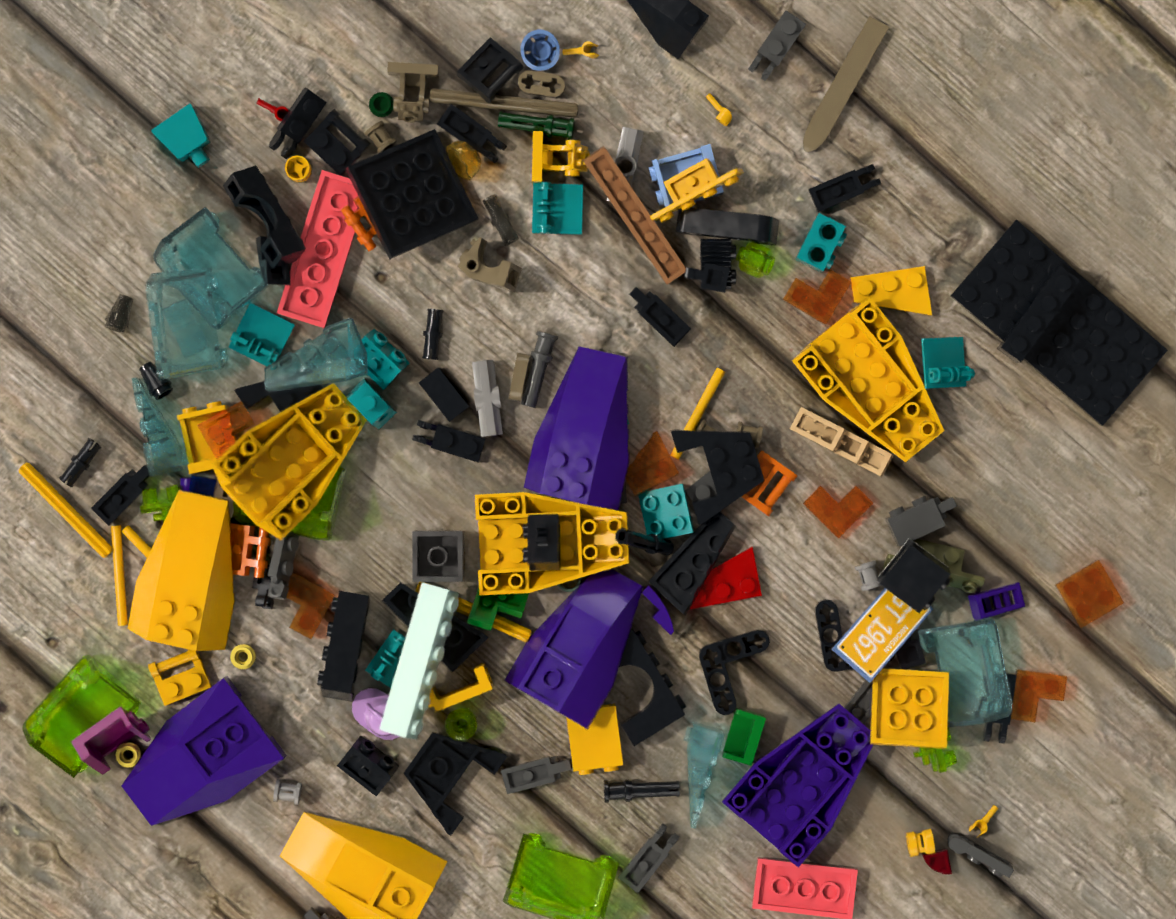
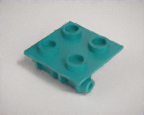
(557, 208)
(261, 335)
(945, 363)
(666, 511)
(386, 660)

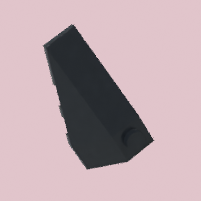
(670, 22)

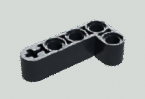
(728, 225)

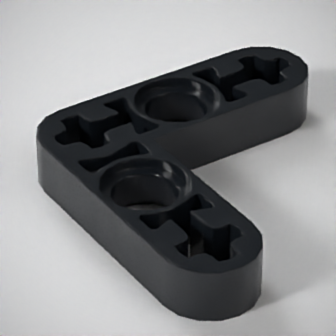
(724, 657)
(842, 665)

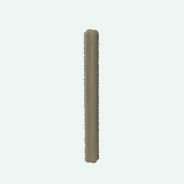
(504, 103)

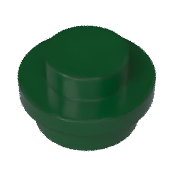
(381, 104)

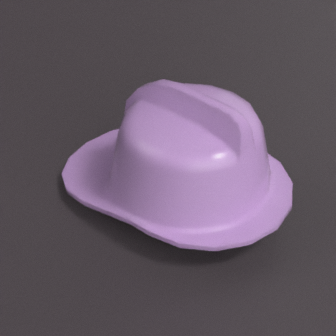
(369, 710)

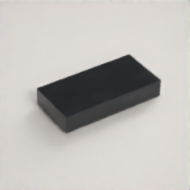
(443, 394)

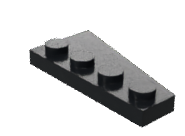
(690, 565)

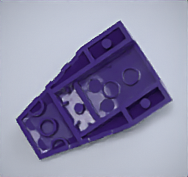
(585, 434)

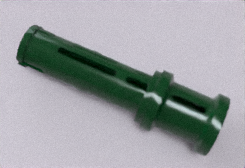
(506, 121)

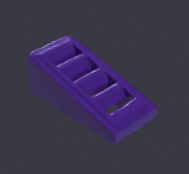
(981, 605)

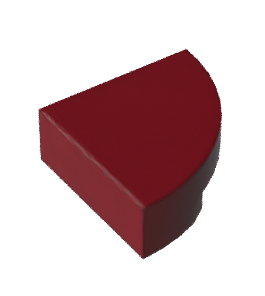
(938, 861)

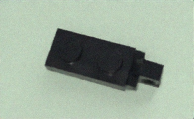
(660, 316)
(121, 495)

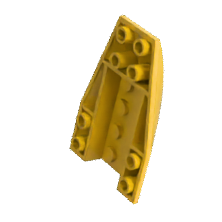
(872, 380)
(290, 459)
(585, 541)
(362, 868)

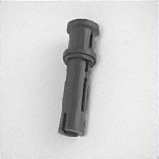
(541, 357)

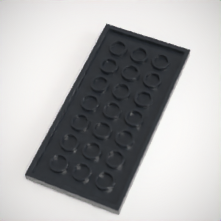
(1088, 347)

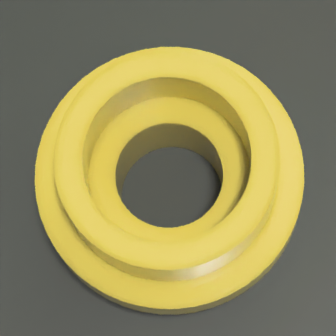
(235, 656)
(122, 760)

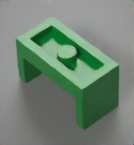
(743, 736)

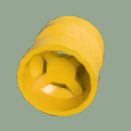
(295, 166)
(914, 842)

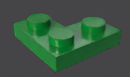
(486, 607)

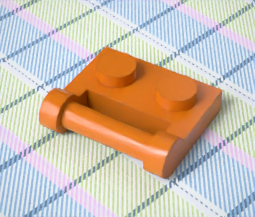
(769, 467)

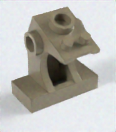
(413, 76)
(502, 276)

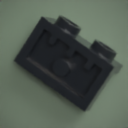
(368, 765)

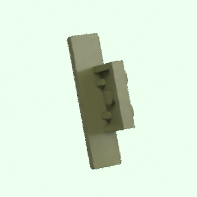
(953, 559)

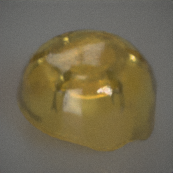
(464, 159)

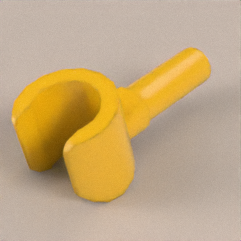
(585, 50)
(725, 115)
(982, 824)

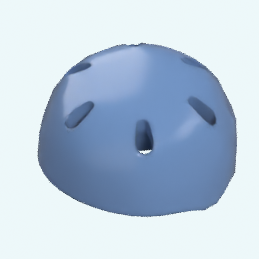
(540, 50)

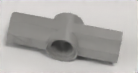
(629, 149)
(487, 398)

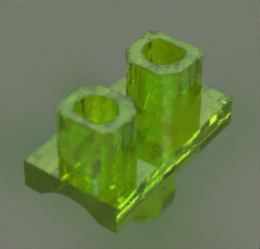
(152, 503)
(938, 759)

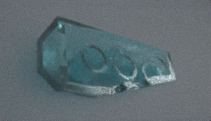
(329, 358)
(163, 449)
(702, 754)

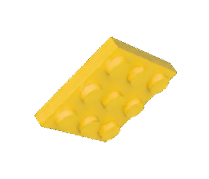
(910, 708)

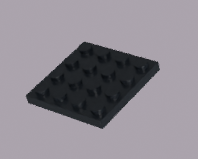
(412, 194)

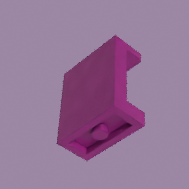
(107, 736)

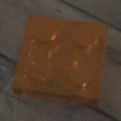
(1089, 593)

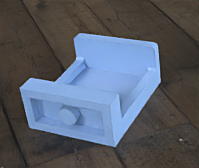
(670, 166)

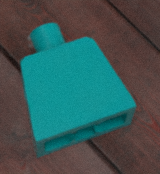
(184, 135)
(370, 404)

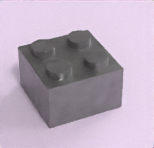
(437, 556)

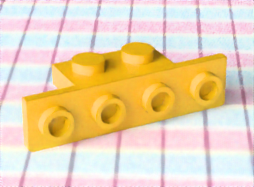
(692, 184)

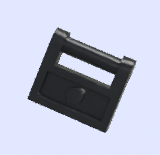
(482, 66)
(331, 149)

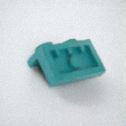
(383, 359)

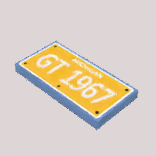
(878, 634)

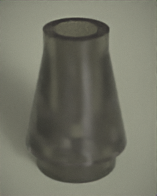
(119, 315)

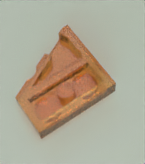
(651, 466)

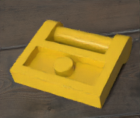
(183, 683)

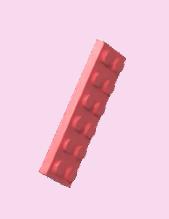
(327, 245)

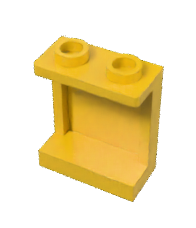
(197, 449)
(481, 686)
(597, 745)

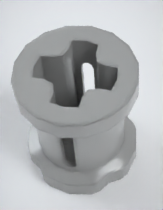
(868, 575)
(292, 797)

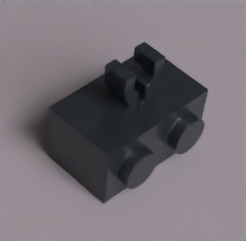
(543, 542)

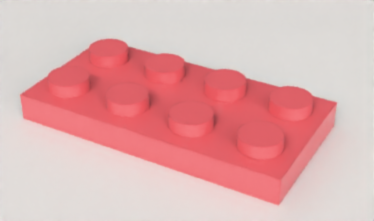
(804, 890)

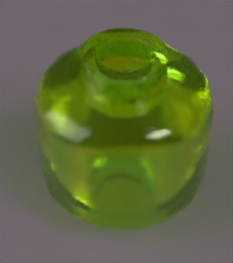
(755, 259)
(455, 731)

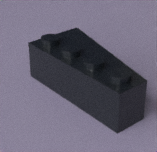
(458, 644)
(344, 645)

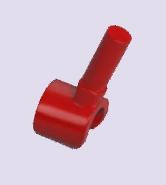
(273, 109)

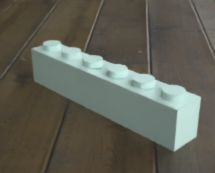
(419, 661)

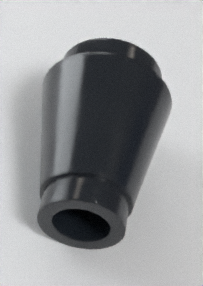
(156, 387)

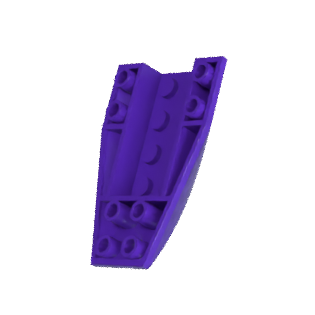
(579, 647)
(803, 783)

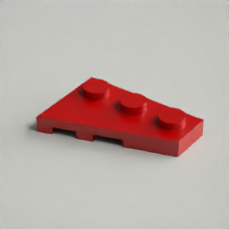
(730, 581)

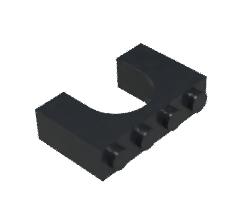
(663, 707)

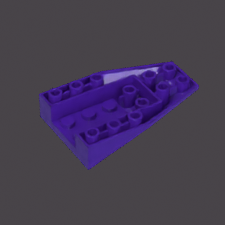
(201, 756)

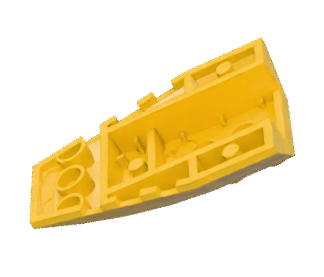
(188, 577)

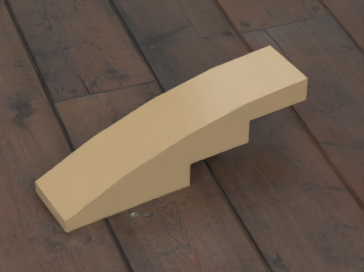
(841, 442)

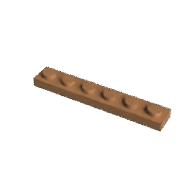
(634, 215)

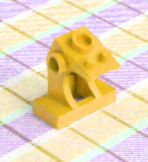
(543, 157)

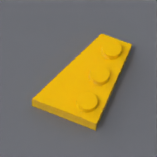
(896, 290)

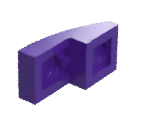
(661, 615)

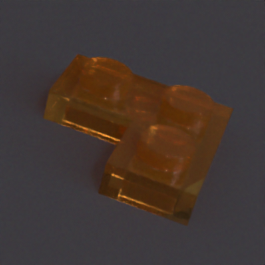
(821, 302)
(221, 428)
(837, 515)
(313, 602)
(1031, 687)

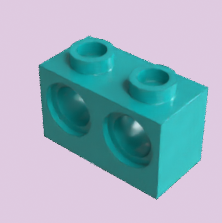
(815, 240)

